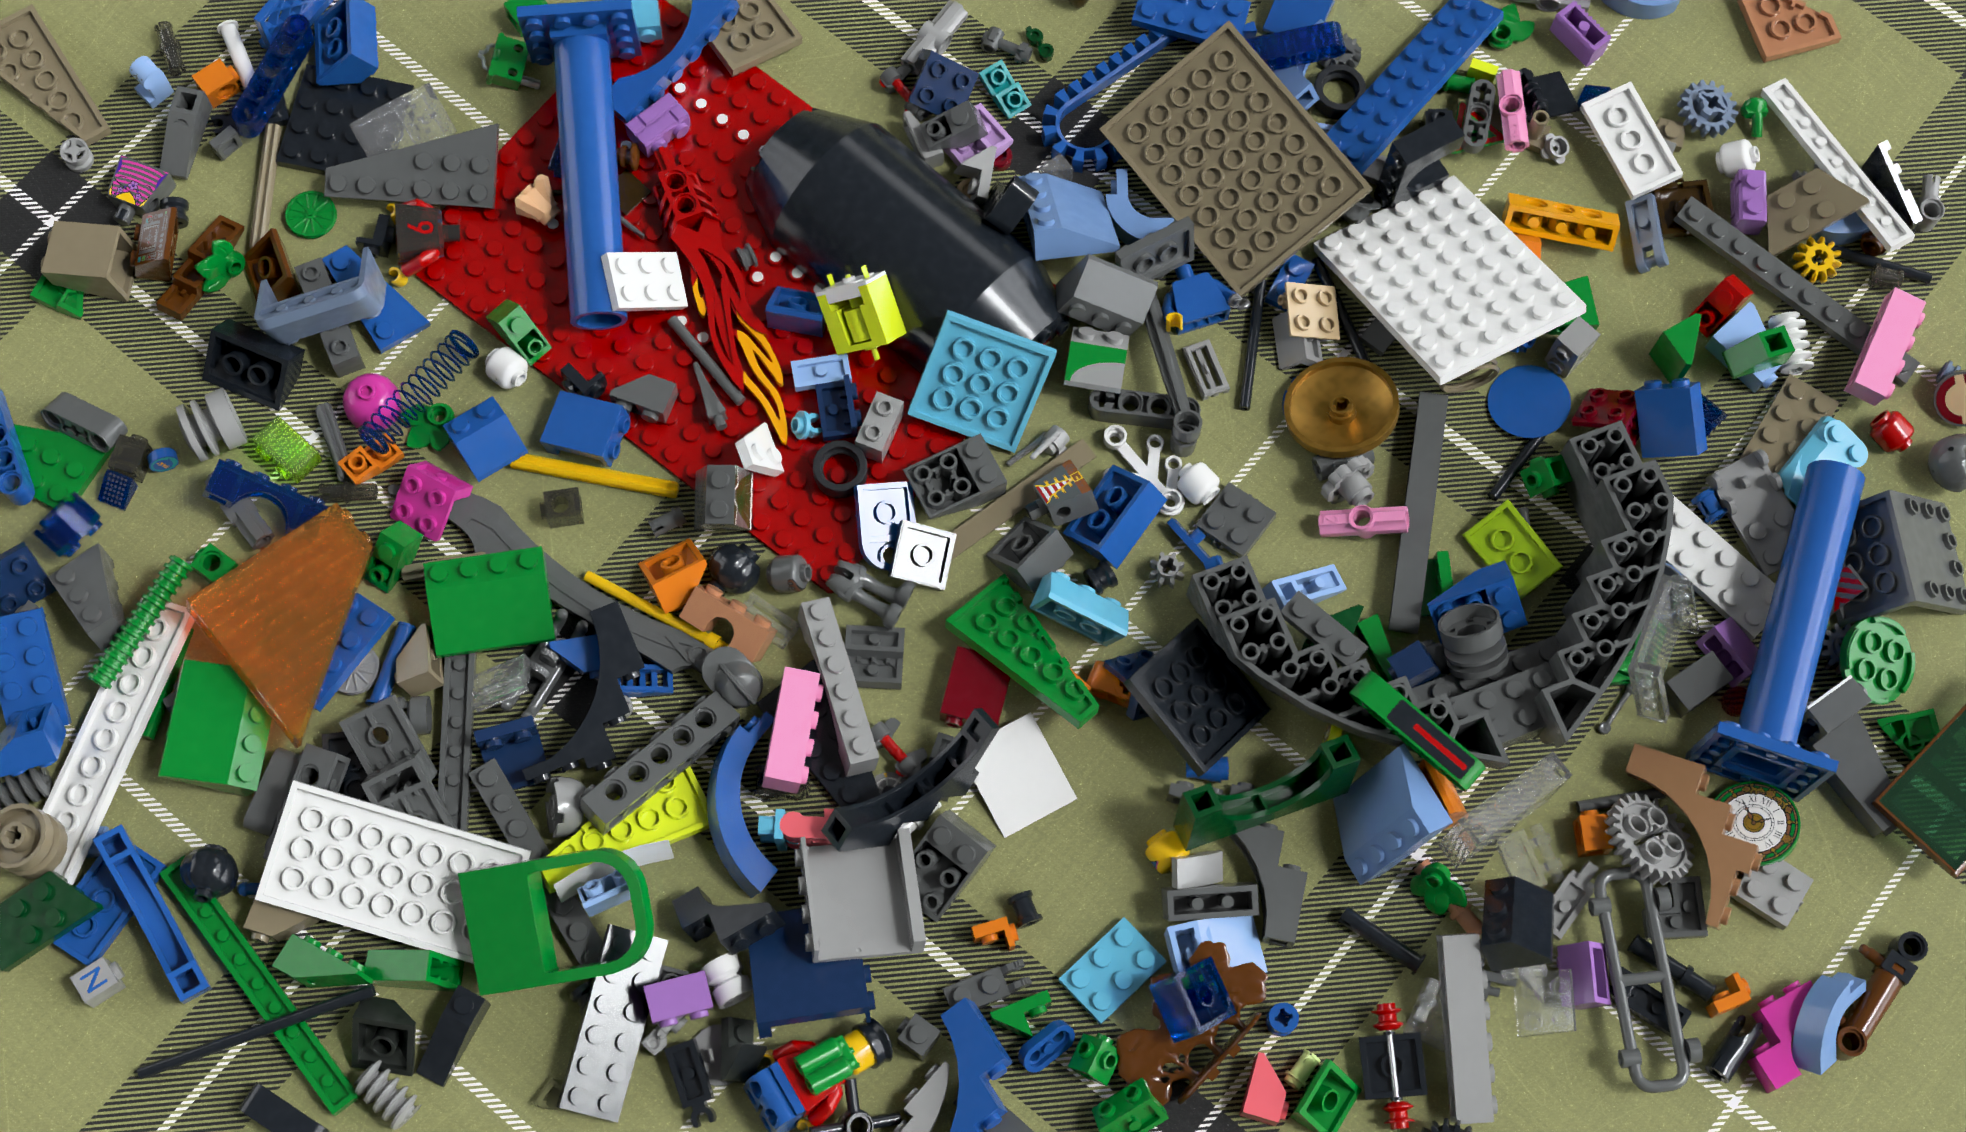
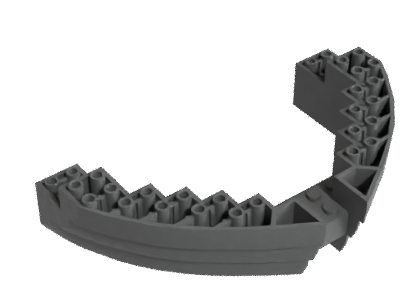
(1544, 685)

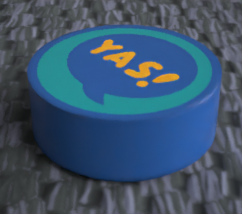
(162, 459)

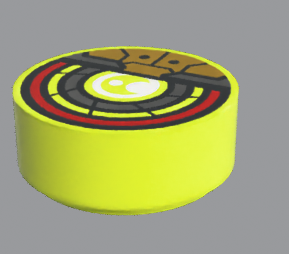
(1331, 732)

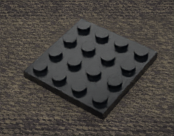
(320, 121)
(1197, 697)

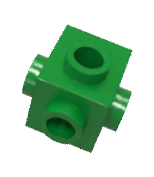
(1545, 476)
(1095, 1058)

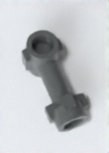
(994, 40)

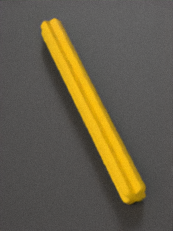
(597, 475)

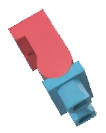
(788, 828)

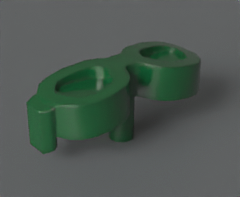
(1035, 38)

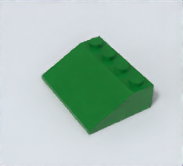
(489, 601)
(215, 731)

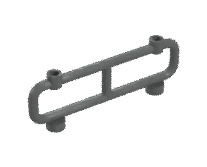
(1685, 1050)

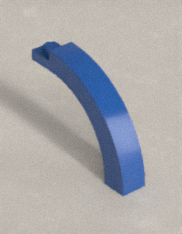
(724, 811)

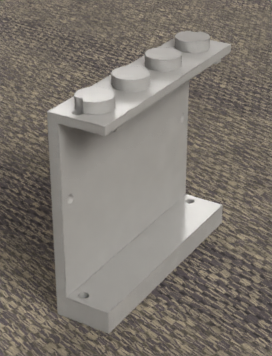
(860, 900)

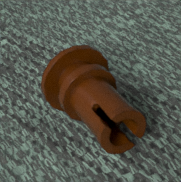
(628, 156)

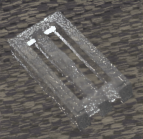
(754, 599)

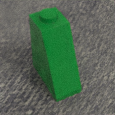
(414, 969)

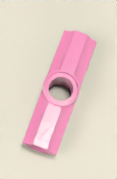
(1513, 123)
(1382, 521)

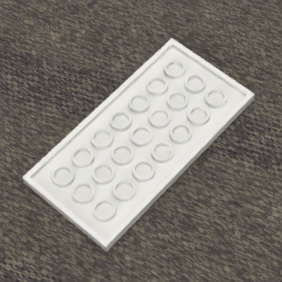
(376, 869)

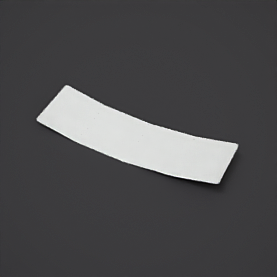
(640, 854)

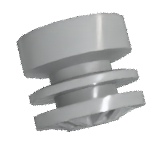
(211, 424)

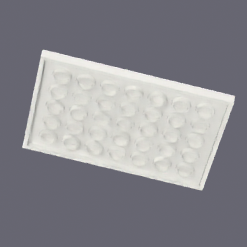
(1449, 280)

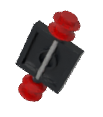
(1392, 1066)

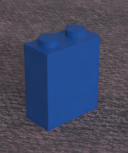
(1671, 418)

